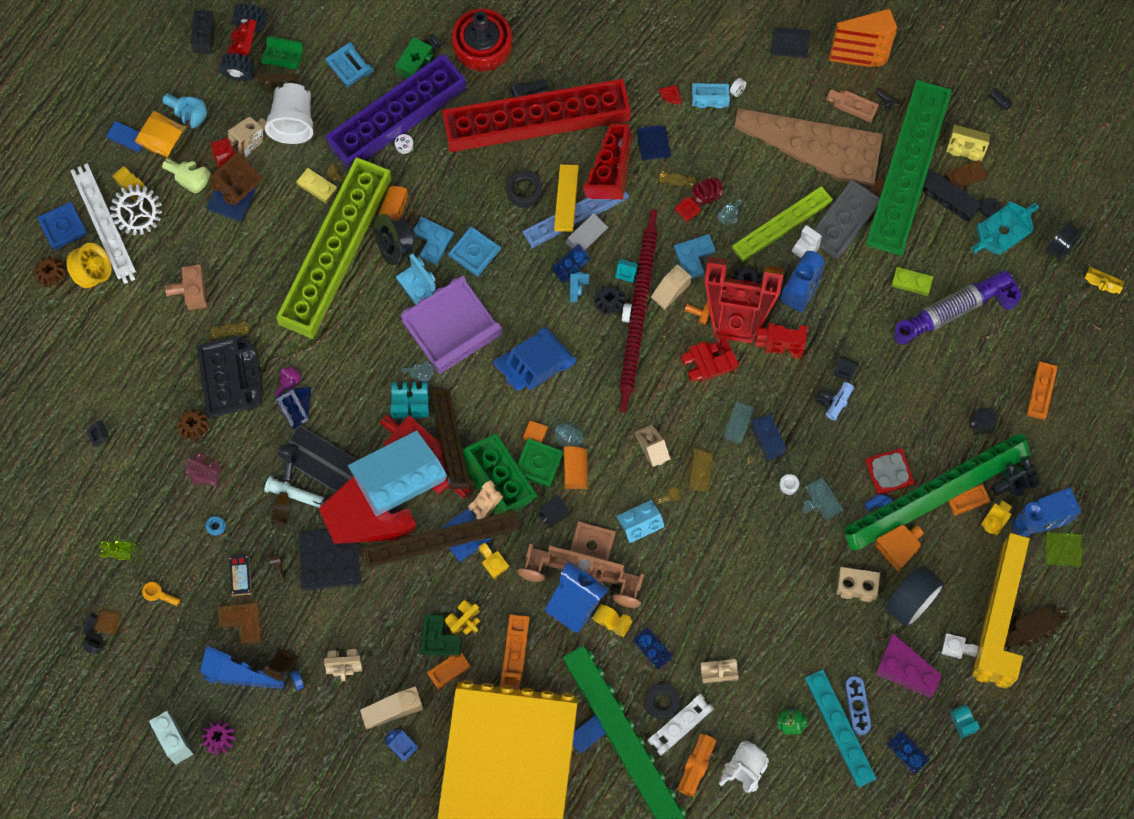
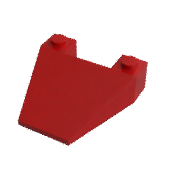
(739, 305)
(353, 520)

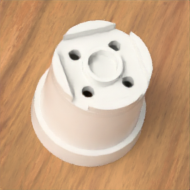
(290, 115)

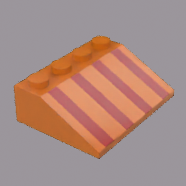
(864, 40)

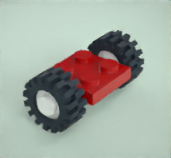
(234, 63)

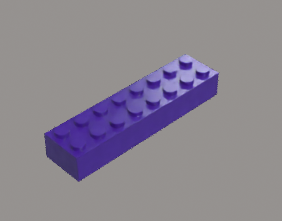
(396, 111)

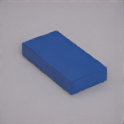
(124, 136)
(587, 734)

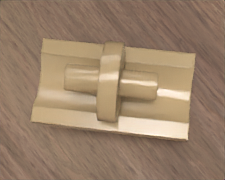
(343, 665)
(719, 671)

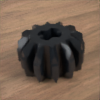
(744, 274)
(602, 297)

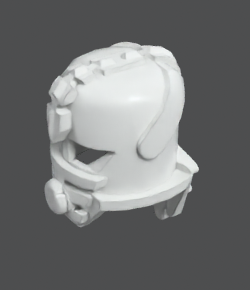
(746, 766)

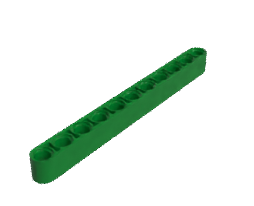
(936, 492)

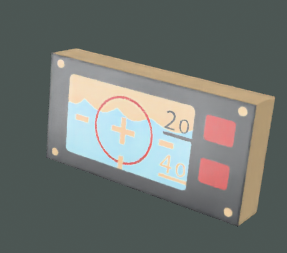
(240, 575)

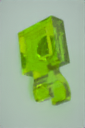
(119, 550)

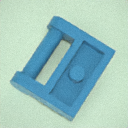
(344, 68)

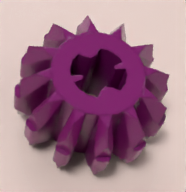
(226, 737)

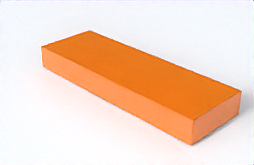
(1042, 390)

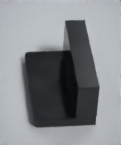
(790, 42)

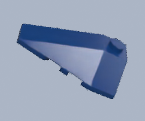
(223, 669)

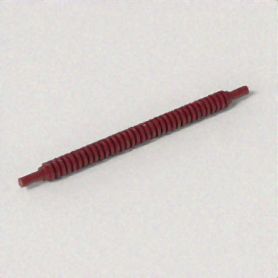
(638, 311)

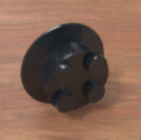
(393, 238)

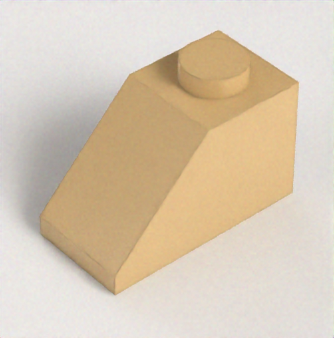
(671, 287)
(652, 445)

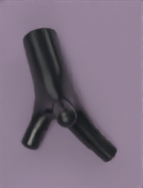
(886, 98)

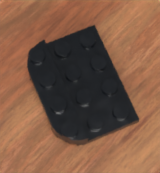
(230, 376)

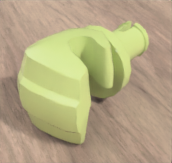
(188, 174)

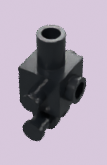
(1016, 478)

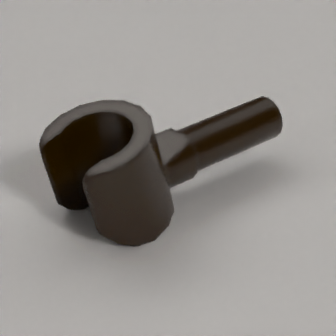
(276, 560)

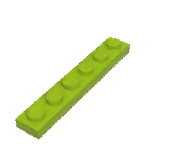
(782, 224)

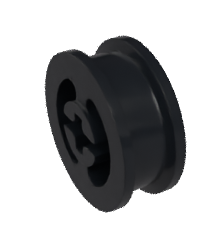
(1064, 241)

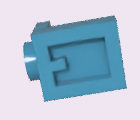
(576, 282)

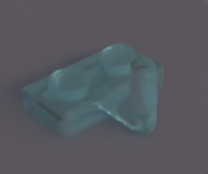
(822, 499)

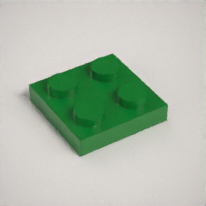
(540, 462)

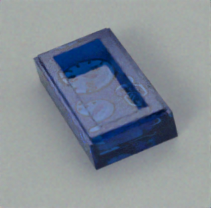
(571, 263)
(652, 648)
(908, 752)

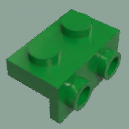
(283, 52)

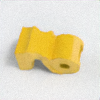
(125, 178)
(609, 618)

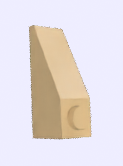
(392, 708)

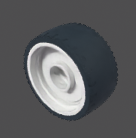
(914, 595)

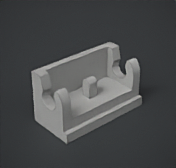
(587, 232)

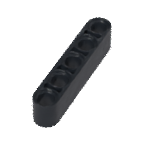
(950, 196)

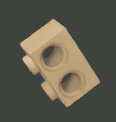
(858, 578)

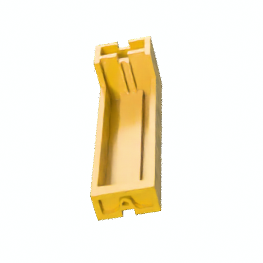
(991, 661)

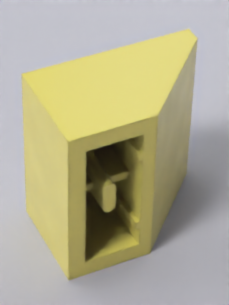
(968, 143)

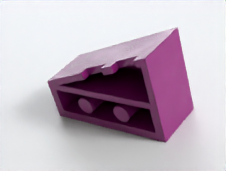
(907, 668)

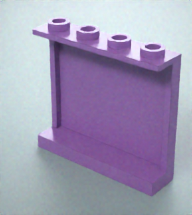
(450, 324)

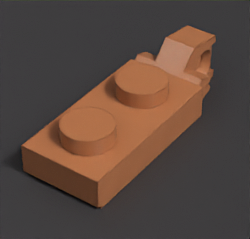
(853, 104)

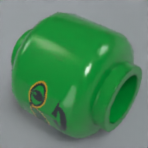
(792, 721)

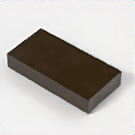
(280, 665)

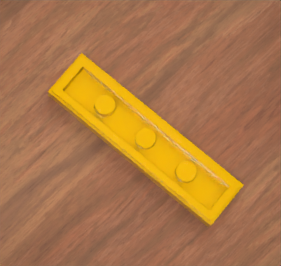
(566, 198)

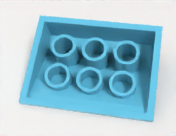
(397, 473)

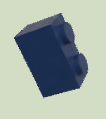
(768, 437)

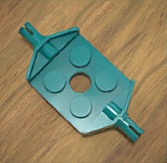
(1014, 218)

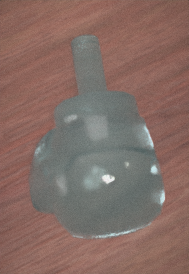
(728, 213)
(420, 372)

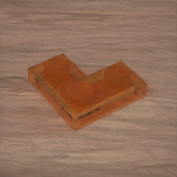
(244, 616)

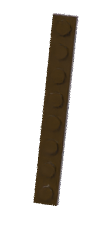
(441, 539)

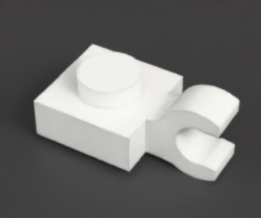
(955, 647)

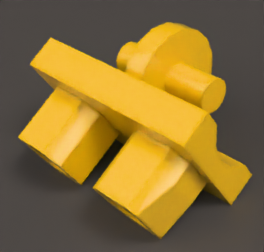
(997, 518)
(457, 625)

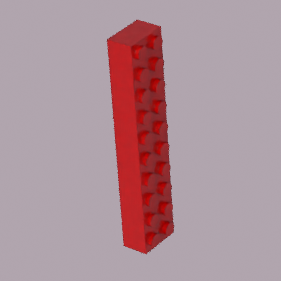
(536, 115)

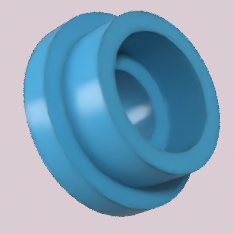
(215, 520)

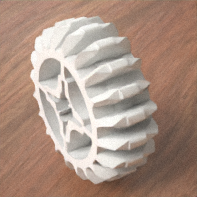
(130, 224)

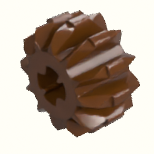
(49, 272)
(192, 432)

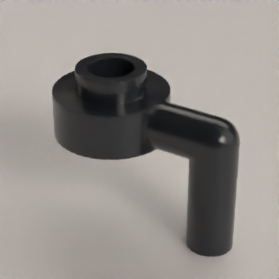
(92, 642)

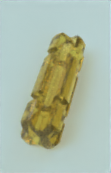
(676, 179)
(229, 330)

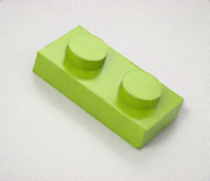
(912, 281)

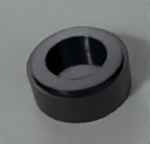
(989, 207)

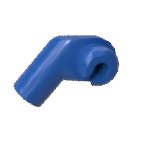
(877, 501)

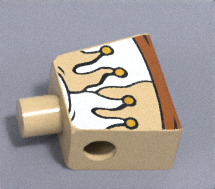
(246, 136)

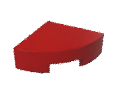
(670, 94)

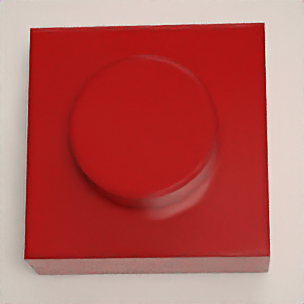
(687, 209)

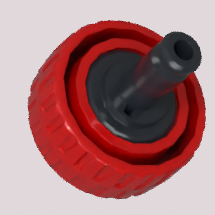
(482, 40)

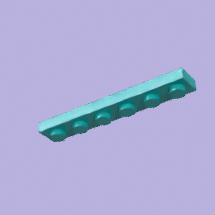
(840, 729)

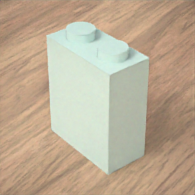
(171, 737)

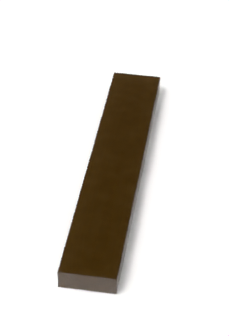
(449, 439)

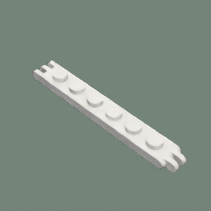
(104, 223)

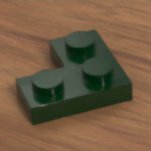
(435, 642)

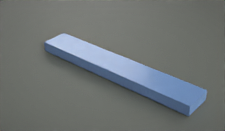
(584, 209)

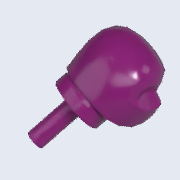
(289, 378)

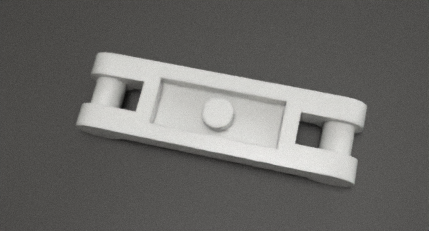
(681, 724)

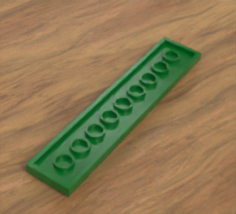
(908, 168)

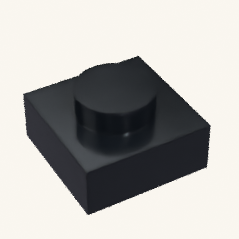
(845, 368)
(98, 433)

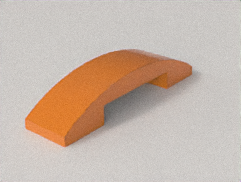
(515, 651)

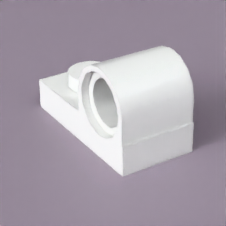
(809, 241)

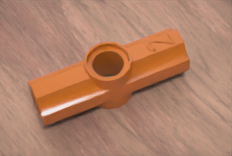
(696, 765)

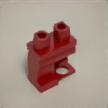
(780, 339)
(705, 364)

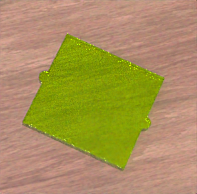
(1063, 549)

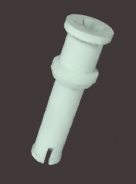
(276, 486)

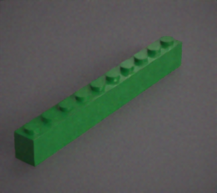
(621, 735)

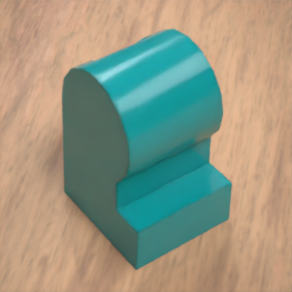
(964, 721)

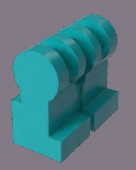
(402, 403)

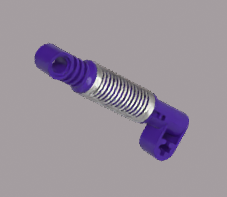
(959, 304)

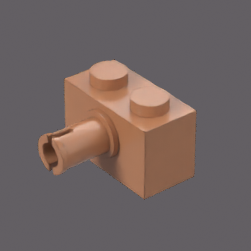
(191, 287)

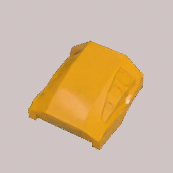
(159, 134)

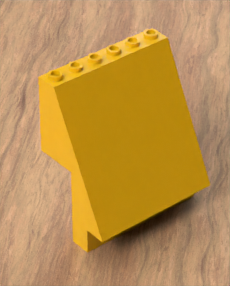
(507, 753)

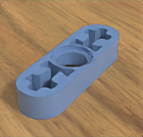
(860, 690)

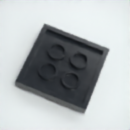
(326, 563)

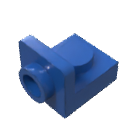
(400, 744)

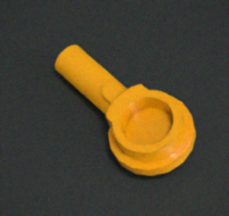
(153, 591)

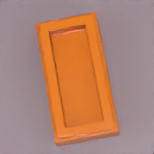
(969, 500)
(448, 670)

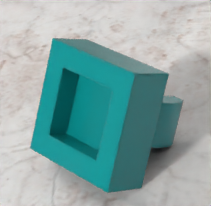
(626, 270)

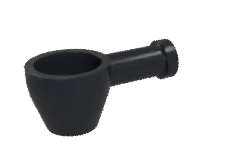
(289, 454)

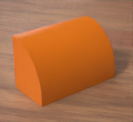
(394, 202)
(575, 468)

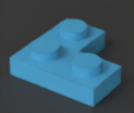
(437, 240)
(690, 252)

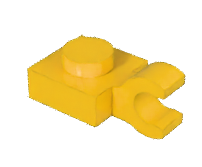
(494, 562)

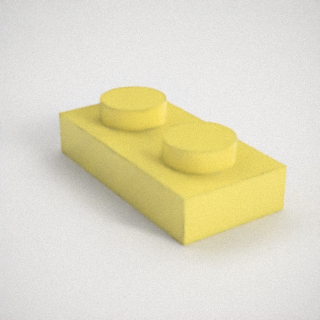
(317, 185)

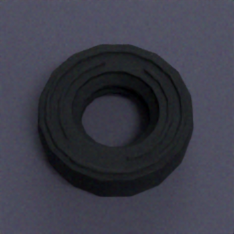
(667, 690)

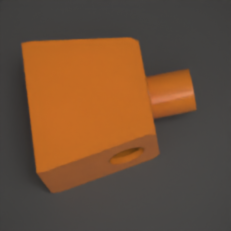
(899, 545)

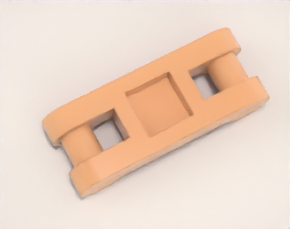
(486, 500)

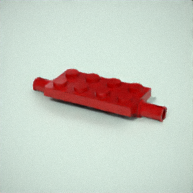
(410, 426)

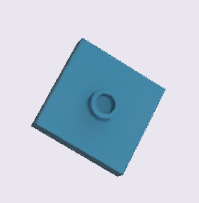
(474, 251)

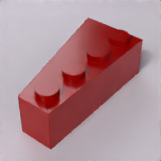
(609, 173)

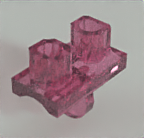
(201, 473)

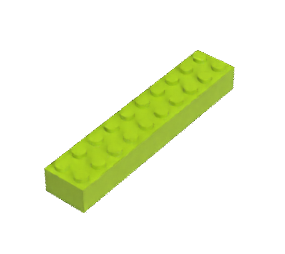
(334, 248)

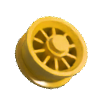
(88, 265)

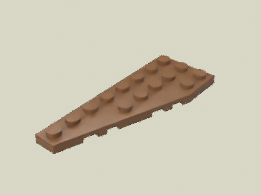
(829, 148)

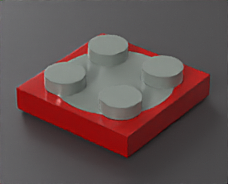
(889, 471)

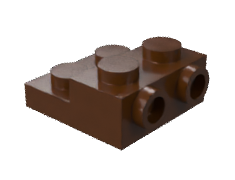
(235, 179)

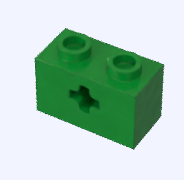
(414, 58)

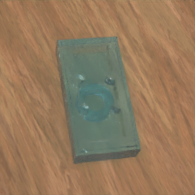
(738, 422)

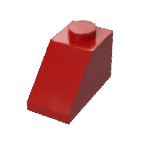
(221, 151)

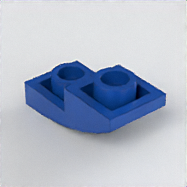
(511, 377)

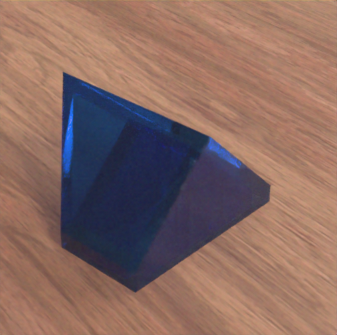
(295, 405)

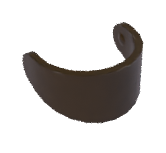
(280, 510)

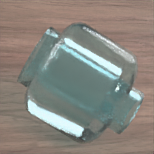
(568, 434)

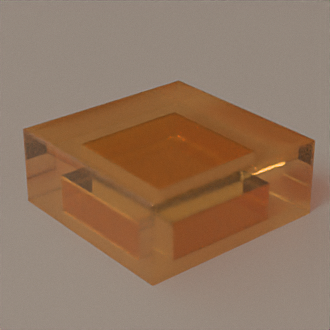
(107, 622)

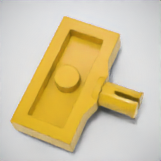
(1104, 280)

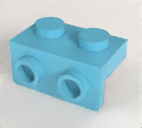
(710, 95)
(641, 521)

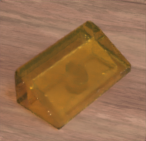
(701, 471)

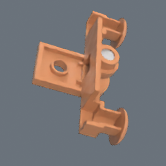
(591, 561)

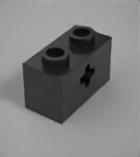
(203, 32)

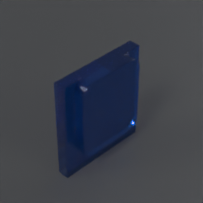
(653, 143)

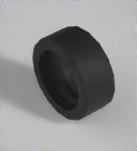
(527, 176)

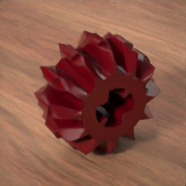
(707, 191)

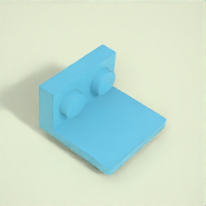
(417, 281)

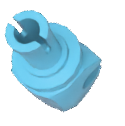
(187, 108)

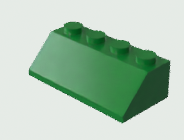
(492, 461)

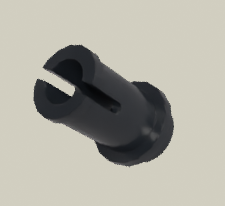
(1004, 102)

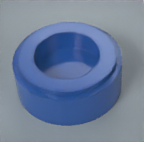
(296, 679)

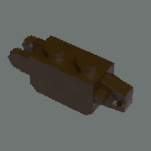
(1035, 626)

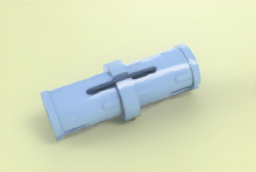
(839, 401)

